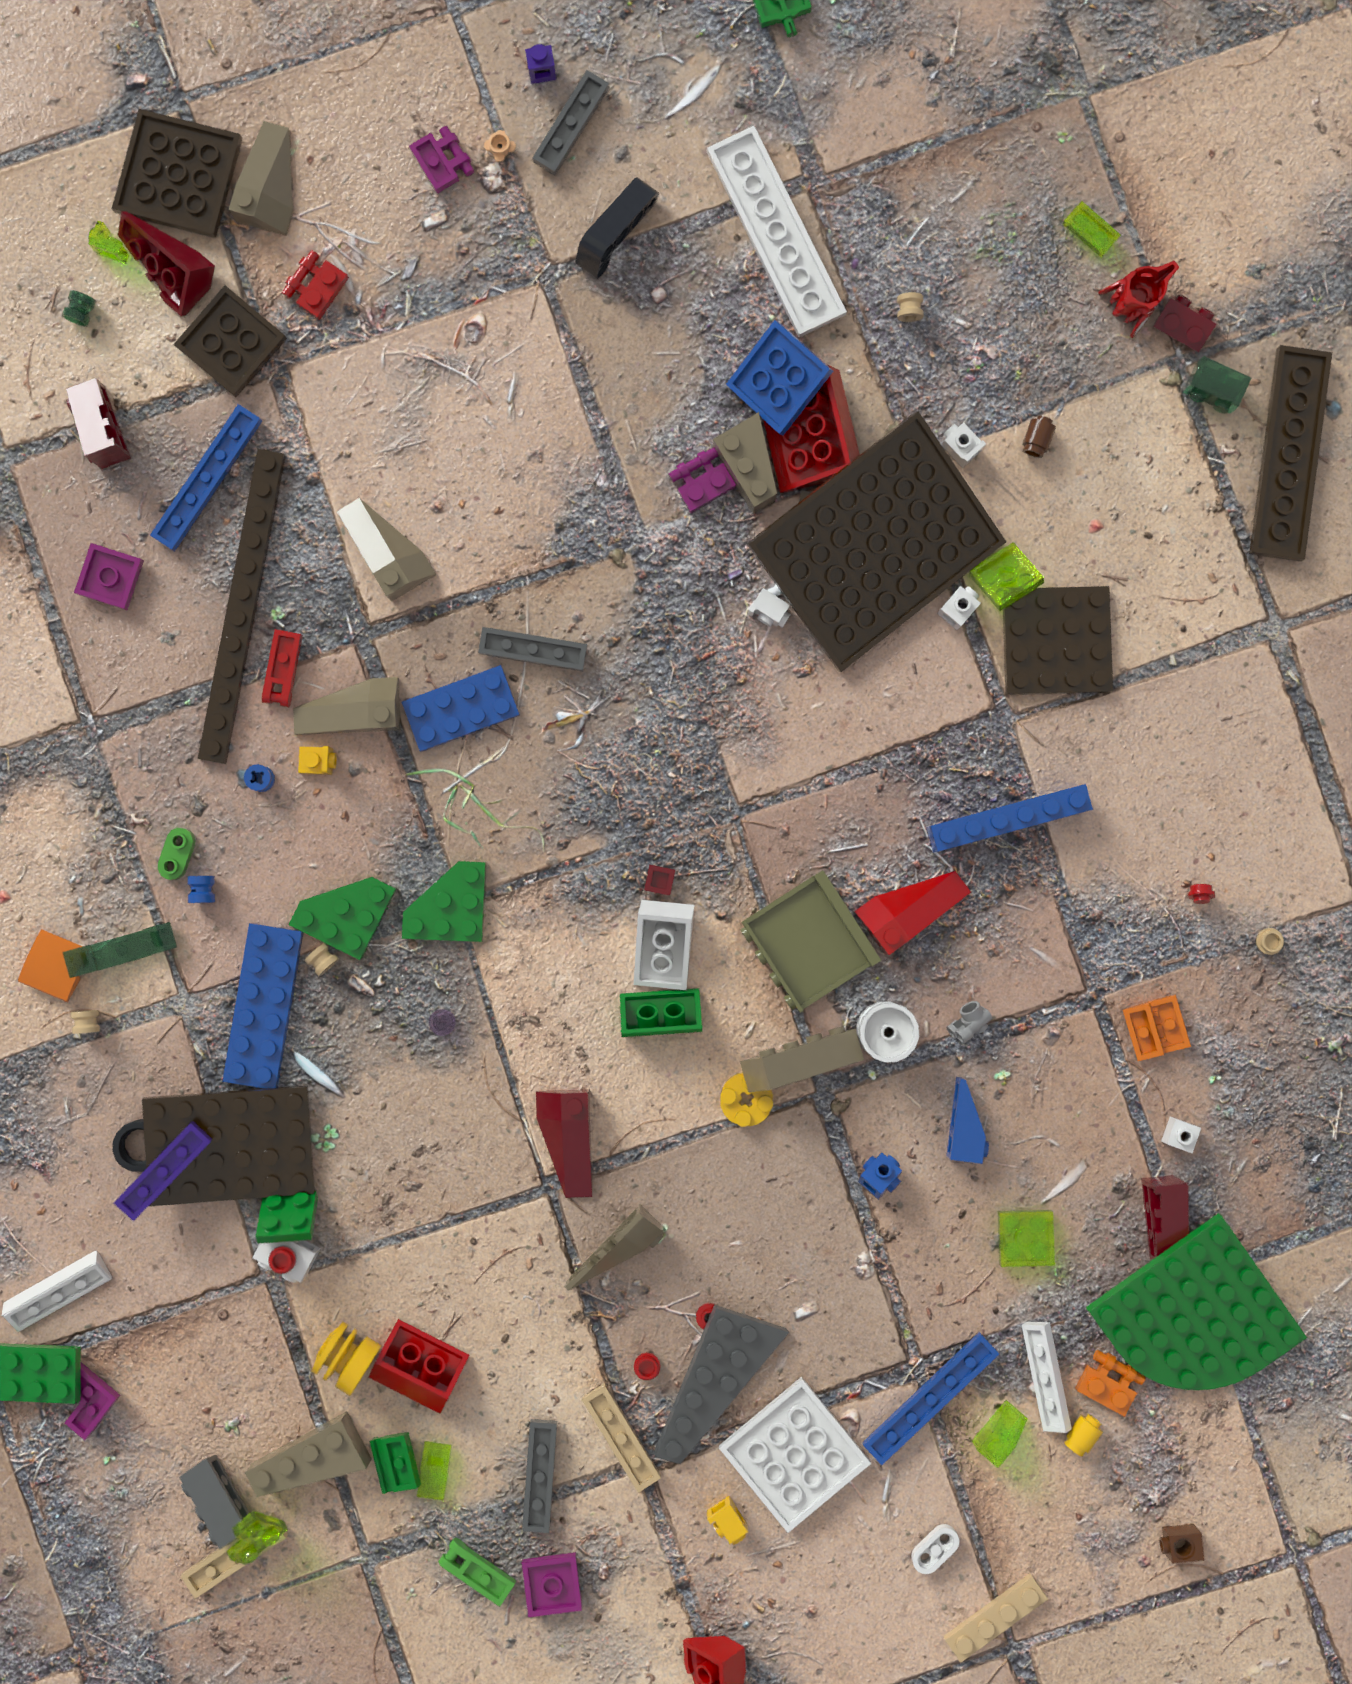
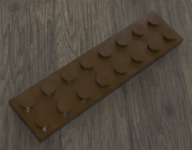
(1290, 453)

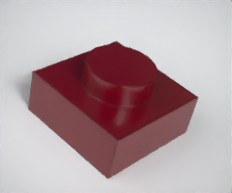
(659, 880)

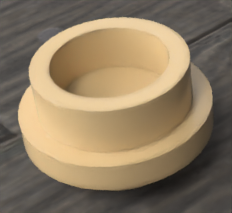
(1269, 941)

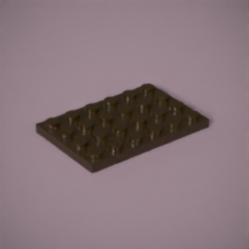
(256, 1145)

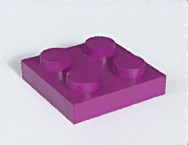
(109, 576)
(552, 1584)

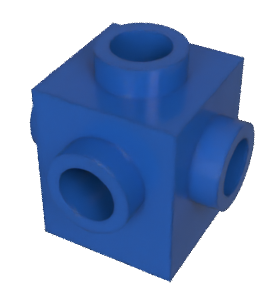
(877, 1183)

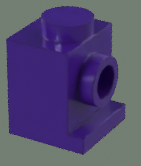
(540, 58)

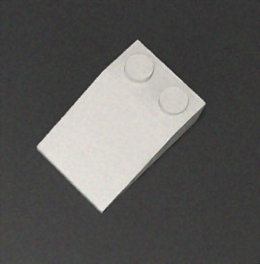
(663, 944)

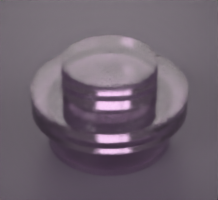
(442, 1022)

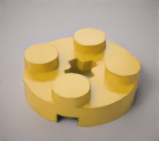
(743, 1114)

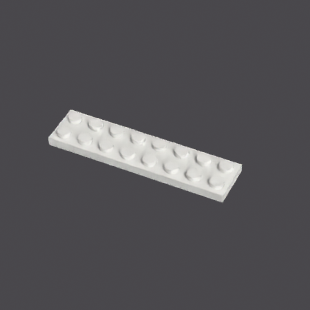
(776, 231)

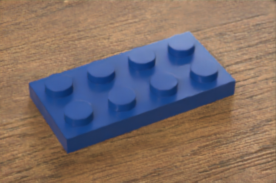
(460, 708)

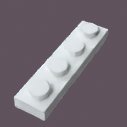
(1046, 1377)

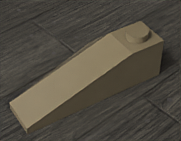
(265, 184)
(388, 553)
(358, 708)
(628, 1240)

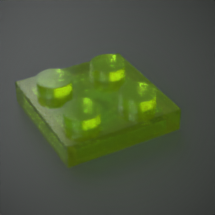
(1006, 576)
(1026, 1238)

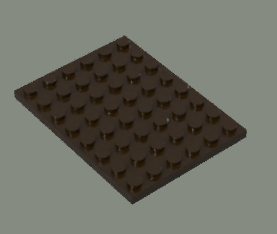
(877, 541)

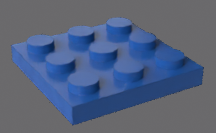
(779, 377)

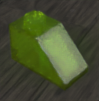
(1000, 1434)

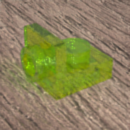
(105, 245)

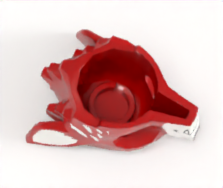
(1140, 292)

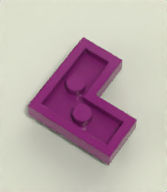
(94, 1404)

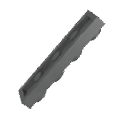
(571, 122)
(532, 649)
(539, 1476)

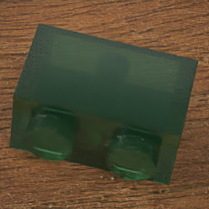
(1216, 385)

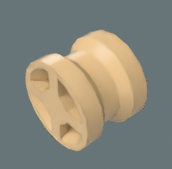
(910, 307)
(321, 959)
(85, 1021)

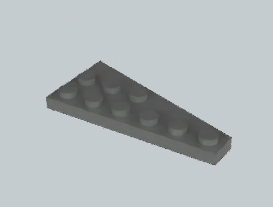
(722, 1365)

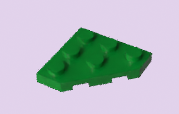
(450, 907)
(345, 915)

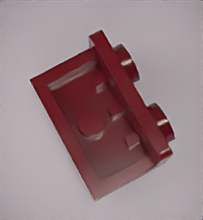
(1186, 322)

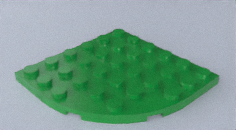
(1198, 1314)

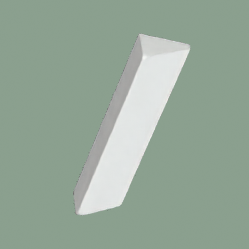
(56, 1291)

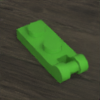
(477, 1572)

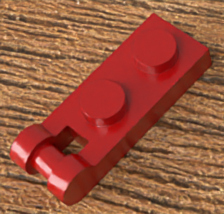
(282, 667)

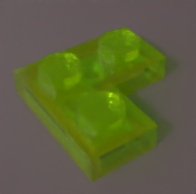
(255, 1534)

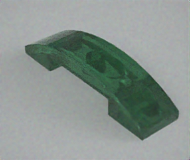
(119, 950)

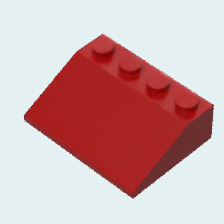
(817, 441)

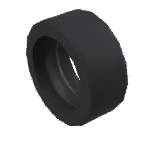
(119, 1149)

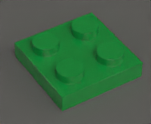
(286, 1218)

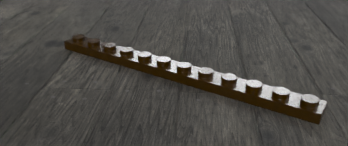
(241, 606)

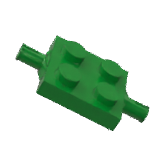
(781, 11)

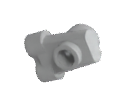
(973, 1021)

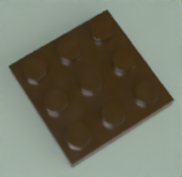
(230, 341)

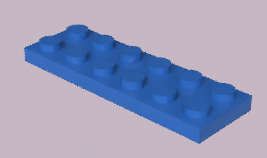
(263, 1006)

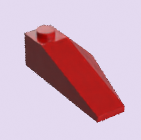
(905, 912)
(714, 1660)

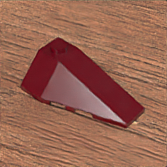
(174, 266)
(567, 1134)

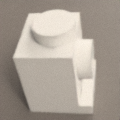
(962, 453)
(770, 609)
(953, 613)

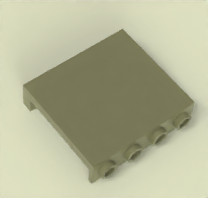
(809, 941)

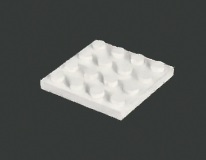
(794, 1454)

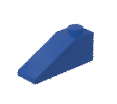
(966, 1133)

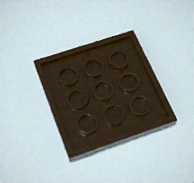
(177, 173)
(1058, 642)

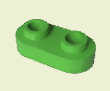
(177, 854)

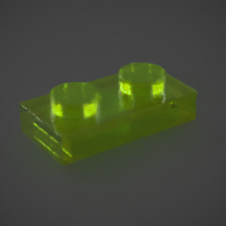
(1091, 229)

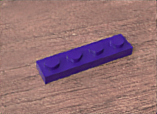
(162, 1171)

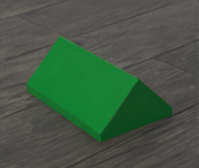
(660, 1012)

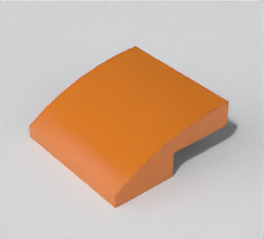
(46, 966)
(1156, 1027)

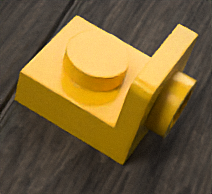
(316, 760)

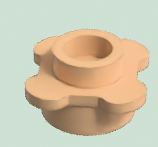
(499, 138)

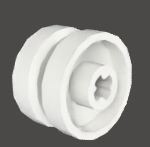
(871, 1031)

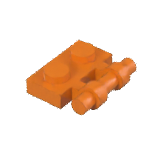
(1106, 1390)

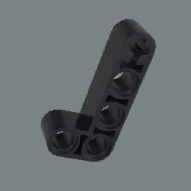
(614, 226)

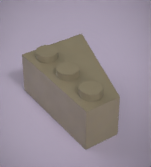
(748, 462)

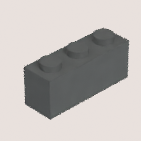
(214, 1499)

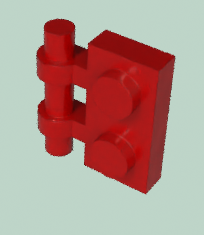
(322, 288)

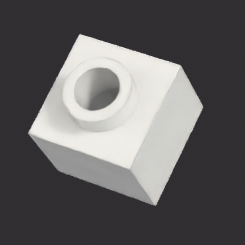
(1173, 1132)

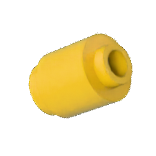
(1083, 1434)

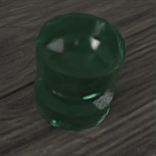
(78, 308)

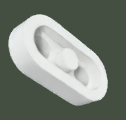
(938, 1550)

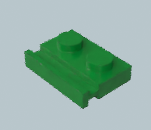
(395, 1462)

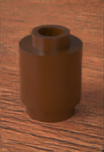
(1038, 436)

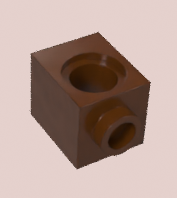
(1192, 1549)

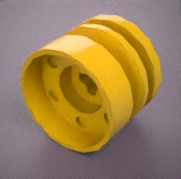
(345, 1358)

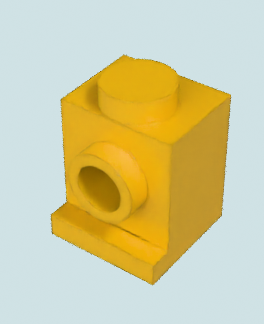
(728, 1521)

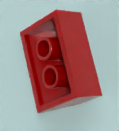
(418, 1366)

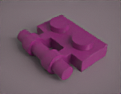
(434, 162)
(706, 487)

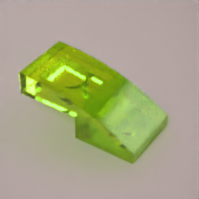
(434, 1470)

